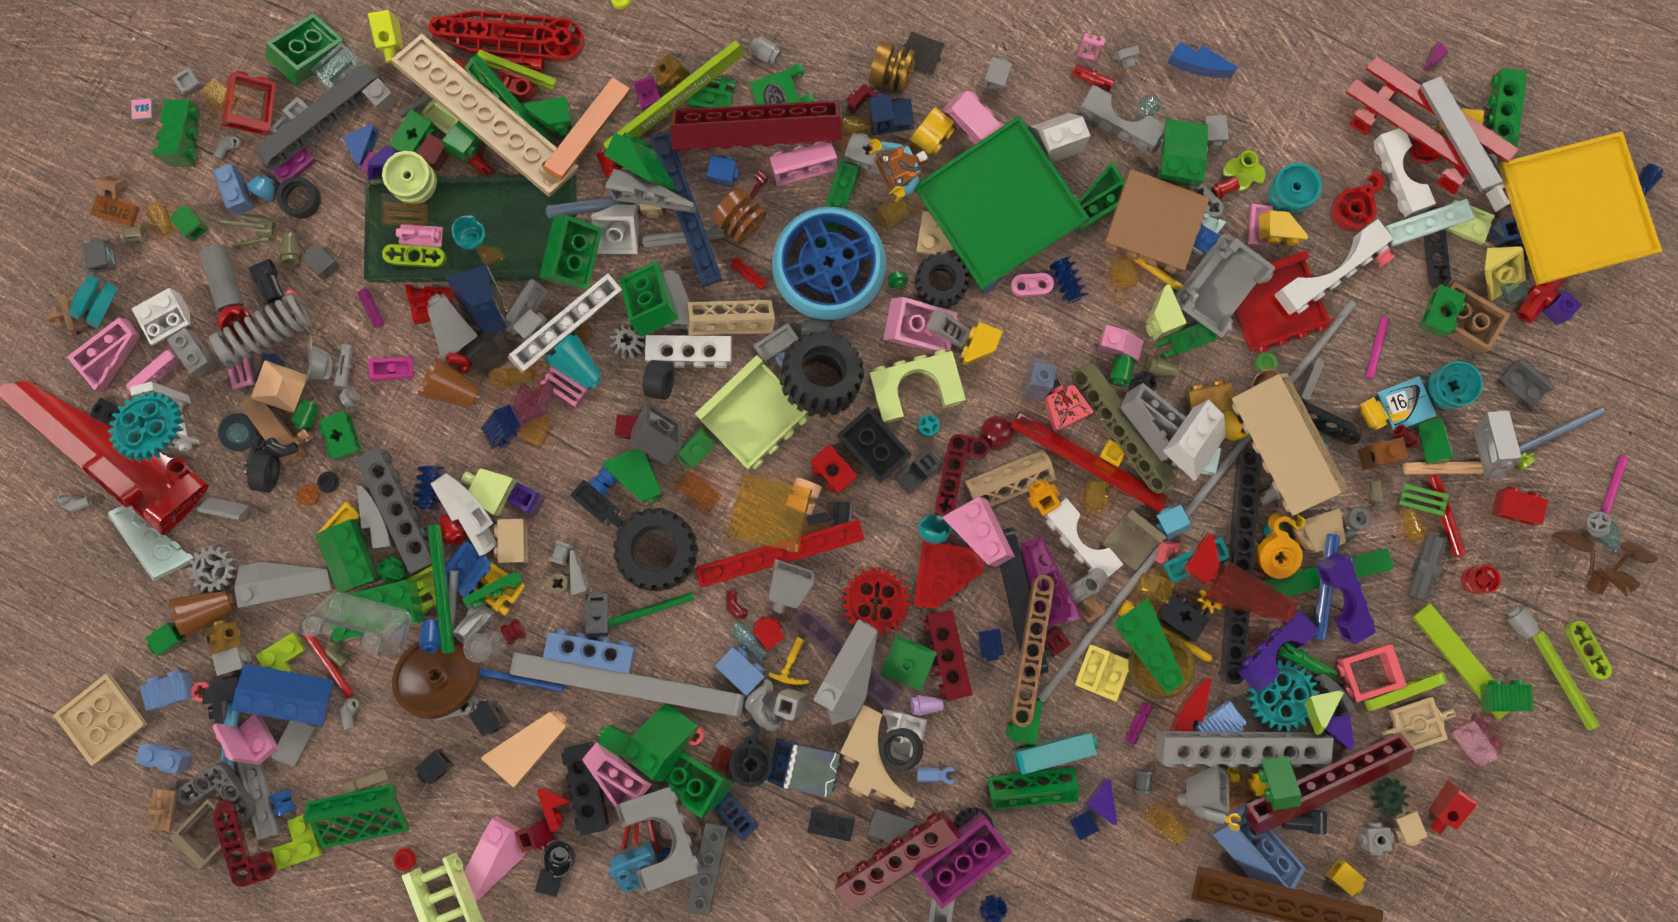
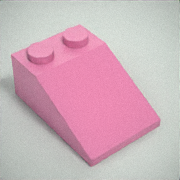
(908, 324)

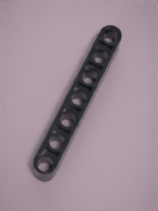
(1018, 598)

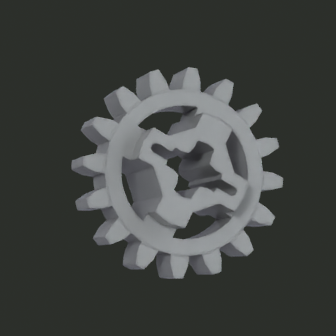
(220, 573)

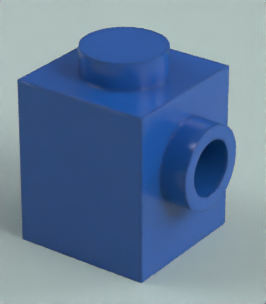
(723, 171)

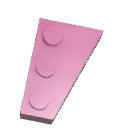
(971, 116)
(105, 353)

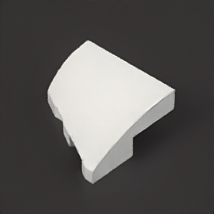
(901, 747)

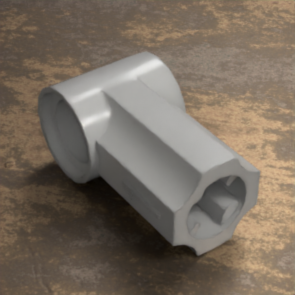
(1086, 586)
(473, 622)

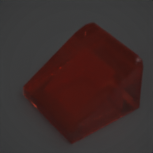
(721, 757)

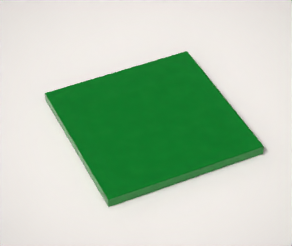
(1001, 203)

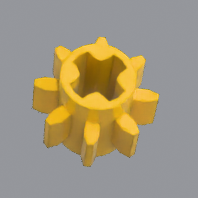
(1210, 606)

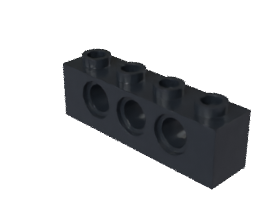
(595, 797)

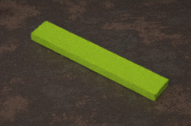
(1454, 650)

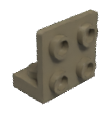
(1133, 539)

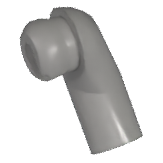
(225, 144)
(72, 504)
(347, 711)

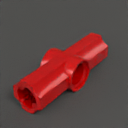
(1538, 298)

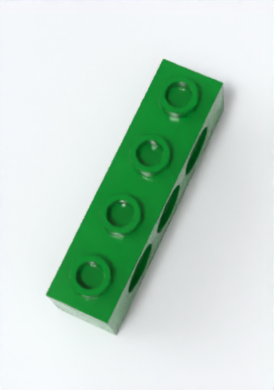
(1515, 84)

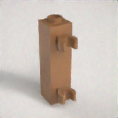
(272, 426)

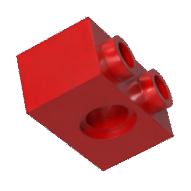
(830, 457)

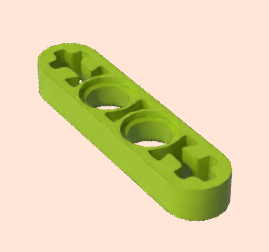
(1414, 687)

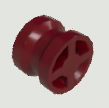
(513, 631)

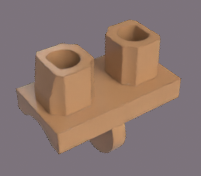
(71, 323)
(162, 809)

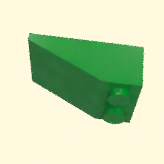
(301, 48)
(1183, 153)
(639, 158)
(648, 299)
(660, 742)

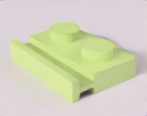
(1476, 229)

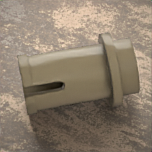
(1376, 494)

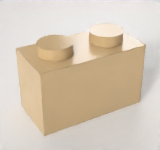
(512, 541)

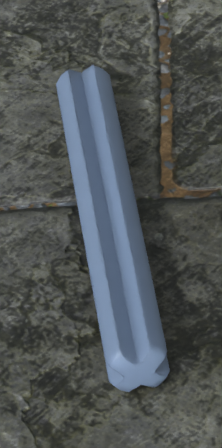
(581, 207)

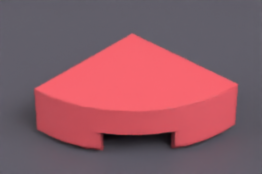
(1166, 549)

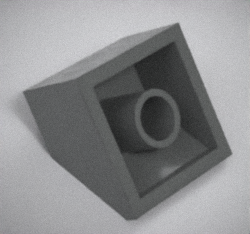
(656, 434)

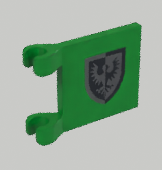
(779, 87)

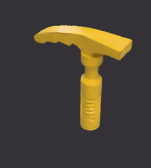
(791, 660)

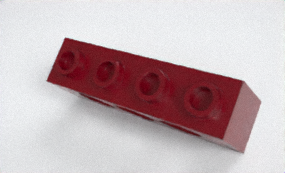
(962, 686)

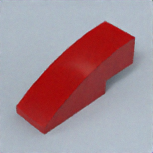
(1192, 707)

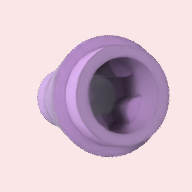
(925, 705)

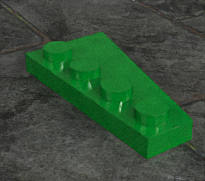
(1147, 640)

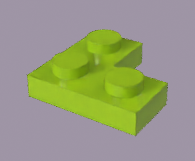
(281, 653)
(304, 844)

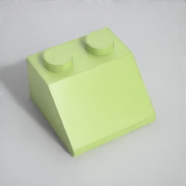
(1165, 315)

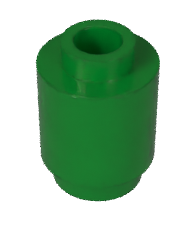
(1122, 370)
(304, 414)

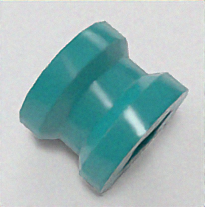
(927, 422)

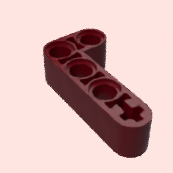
(955, 476)
(238, 843)

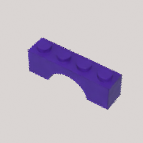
(1355, 620)
(1261, 667)

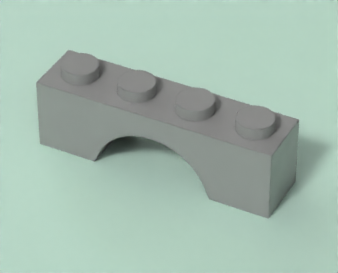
(1142, 133)

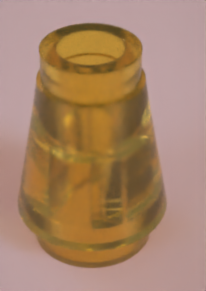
(852, 124)
(160, 217)
(1413, 527)

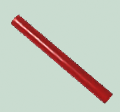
(330, 666)

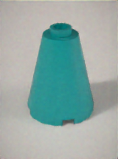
(574, 362)

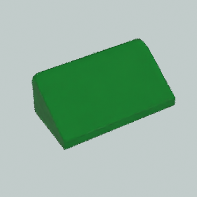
(1434, 441)

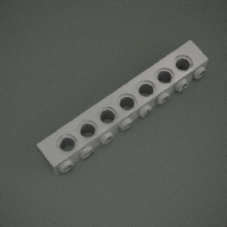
(1170, 742)

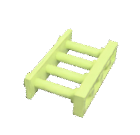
(424, 901)

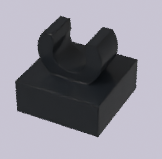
(103, 411)

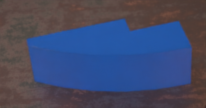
(1201, 63)

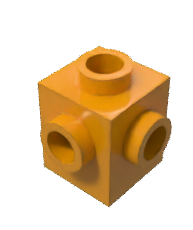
(1044, 496)

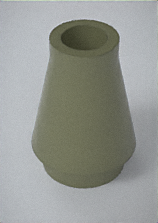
(290, 251)
(1162, 368)

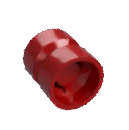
(1480, 579)

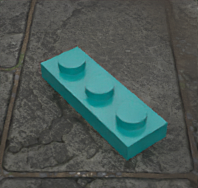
(1174, 567)

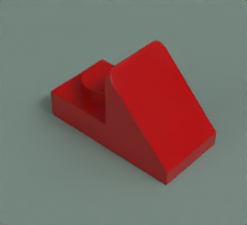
(549, 801)

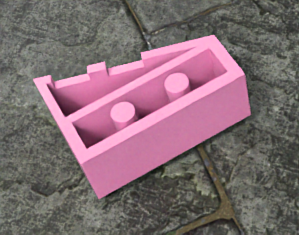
(981, 531)
(615, 776)

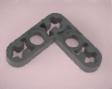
(221, 783)

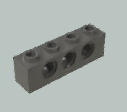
(709, 866)

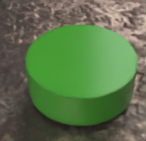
(1266, 361)

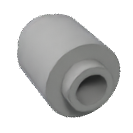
(765, 50)
(1522, 622)

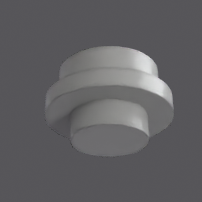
(349, 398)

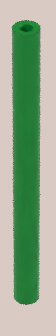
(650, 609)

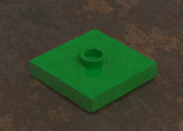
(908, 662)

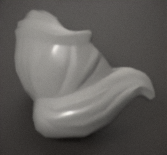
(762, 704)

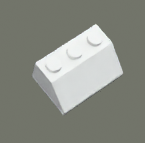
(1197, 439)

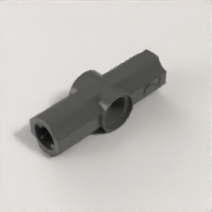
(1426, 568)

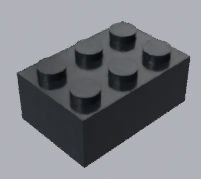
(874, 446)

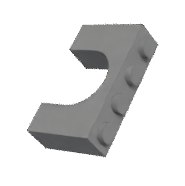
(662, 808)

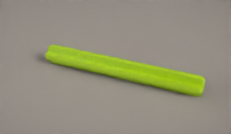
(1565, 681)

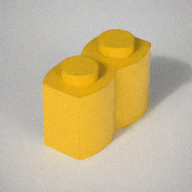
(932, 132)

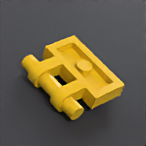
(510, 594)

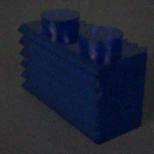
(501, 427)

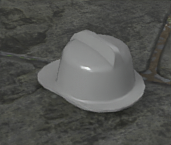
(318, 363)

